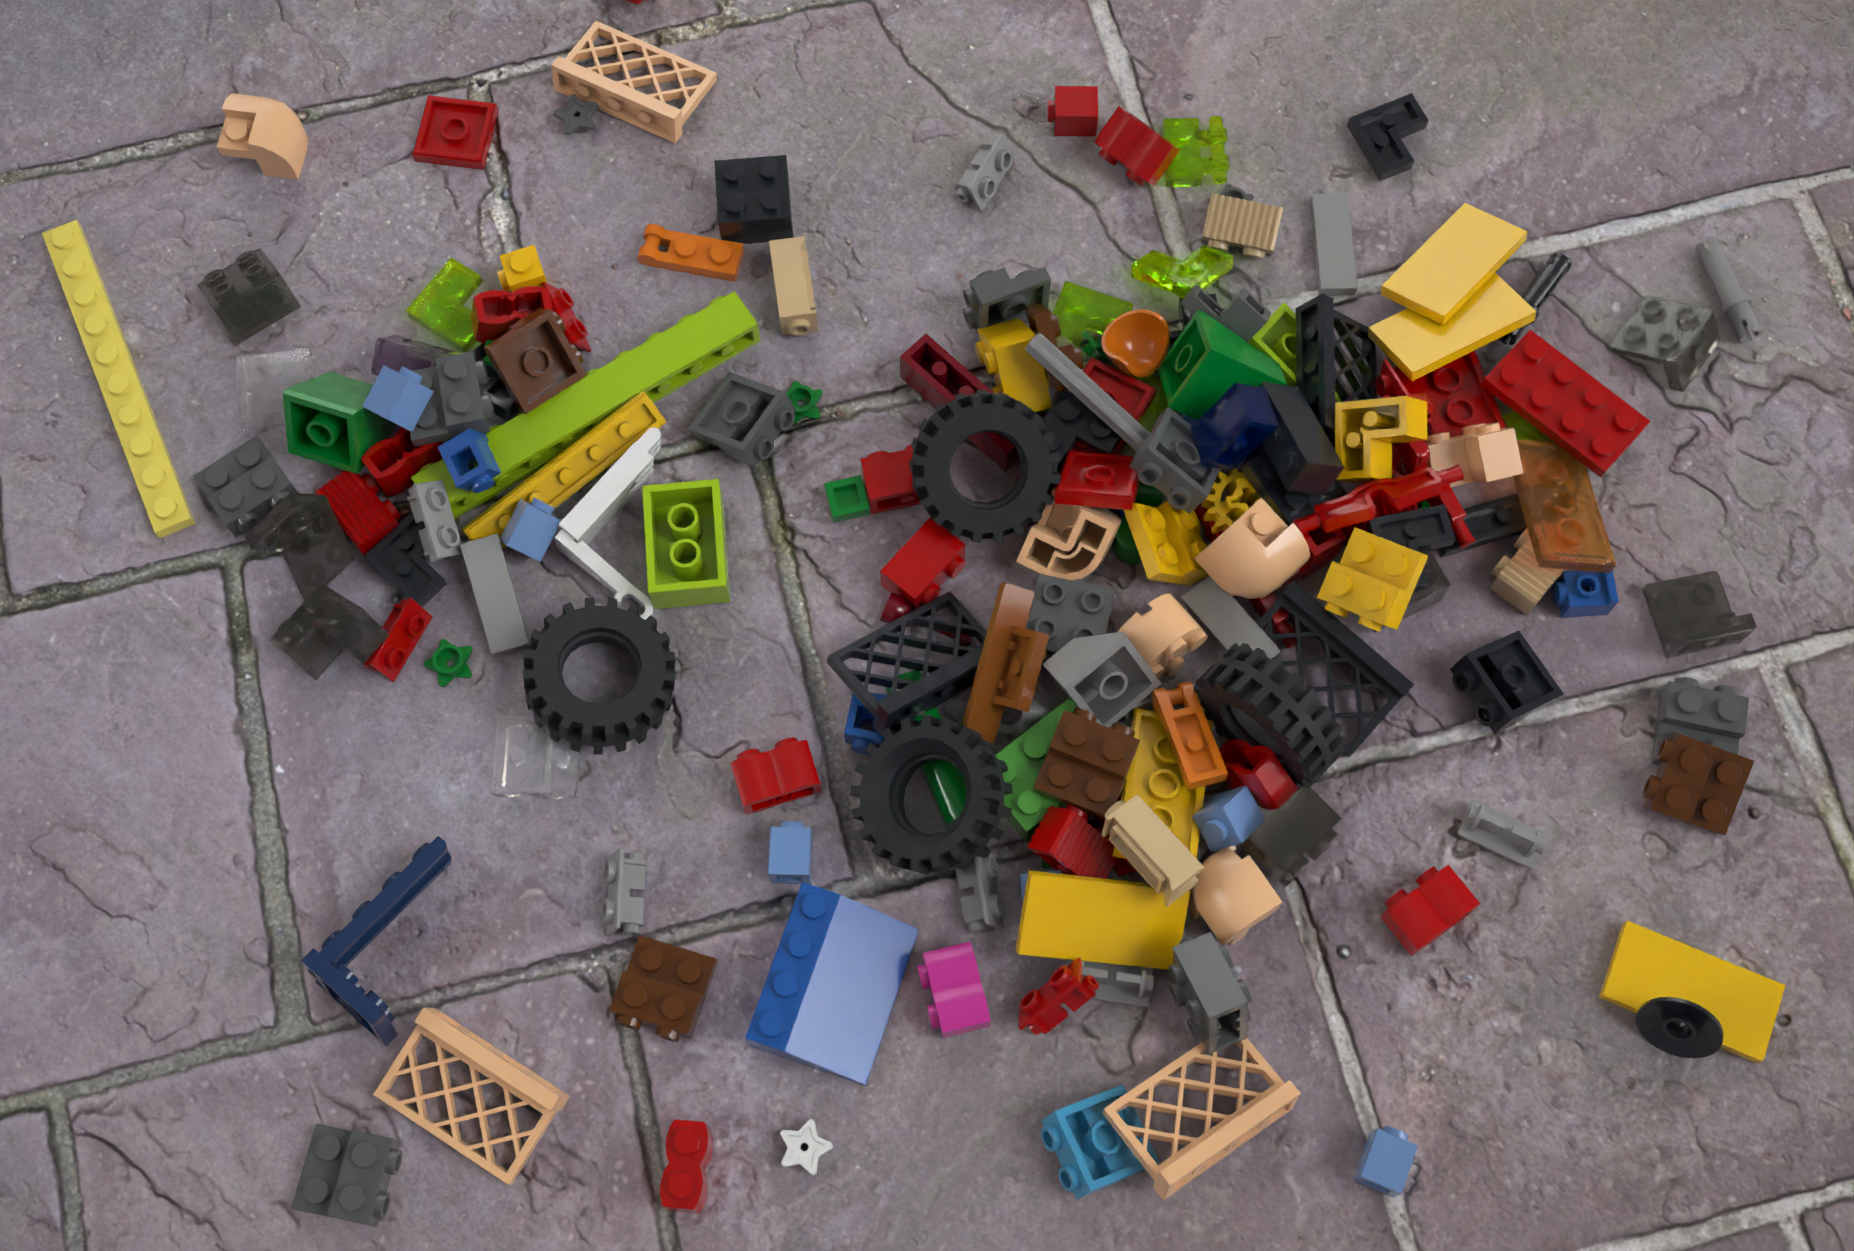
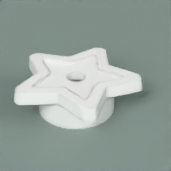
(809, 1158)

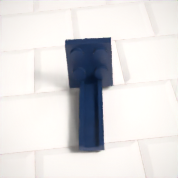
(368, 921)

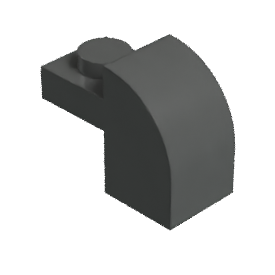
(1242, 315)

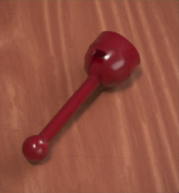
(899, 606)

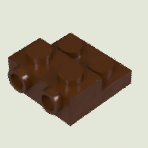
(1044, 322)
(535, 359)
(1087, 762)
(1697, 782)
(663, 989)

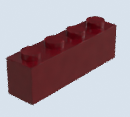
(941, 377)

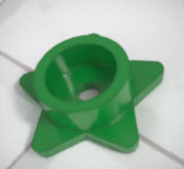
(1094, 348)
(809, 397)
(450, 652)

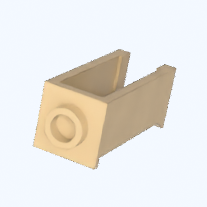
(793, 286)
(1151, 848)

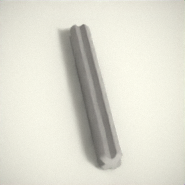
(1087, 391)

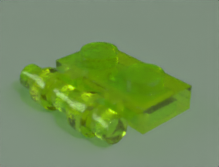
(1188, 164)

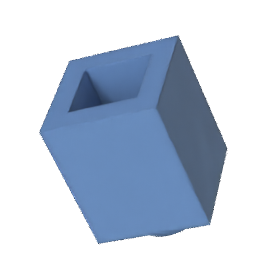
(398, 397)
(531, 528)
(1228, 818)
(790, 853)
(1386, 1161)

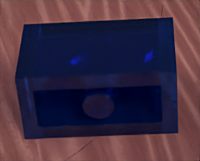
(1234, 426)

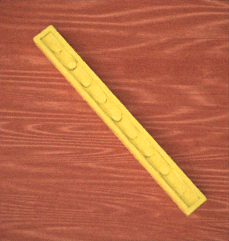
(118, 380)

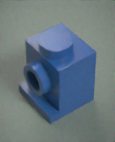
(460, 456)
(1576, 602)
(857, 717)

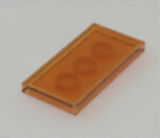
(1561, 510)

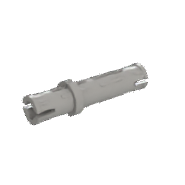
(1735, 302)

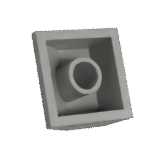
(1103, 675)

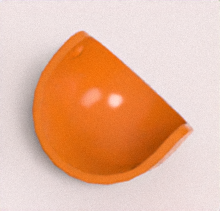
(1137, 342)

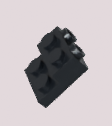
(1505, 682)

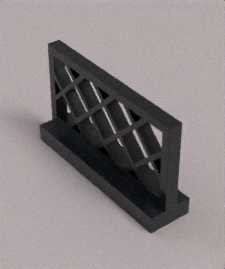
(1316, 359)
(1348, 648)
(931, 689)

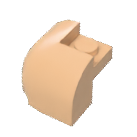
(264, 132)
(1069, 540)
(1255, 553)
(1232, 895)

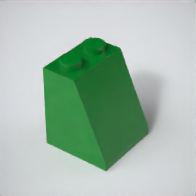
(1208, 362)
(330, 423)

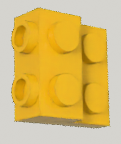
(1167, 543)
(1372, 580)

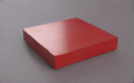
(455, 132)
(1097, 481)

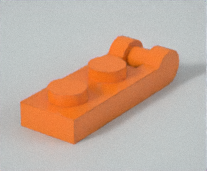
(691, 253)
(1189, 736)

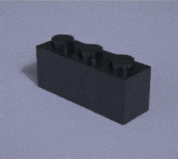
(1299, 444)

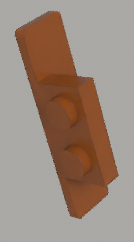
(1007, 663)

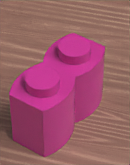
(955, 990)

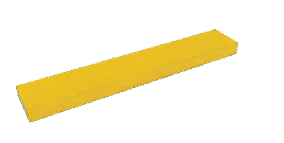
(574, 465)

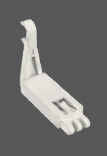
(599, 506)

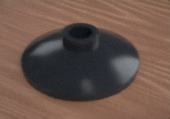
(1679, 1027)

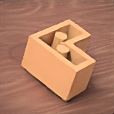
(1481, 452)

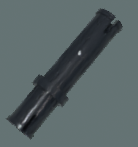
(1541, 289)

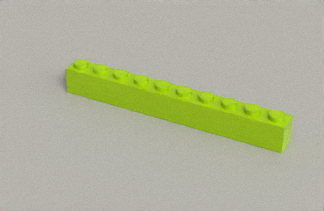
(656, 367)

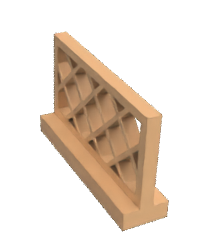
(620, 97)
(490, 1062)
(1215, 1142)

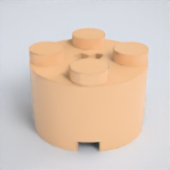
(1164, 635)

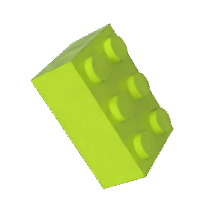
(686, 544)

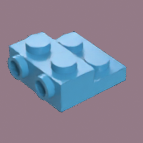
(1089, 1146)

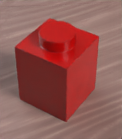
(1074, 110)

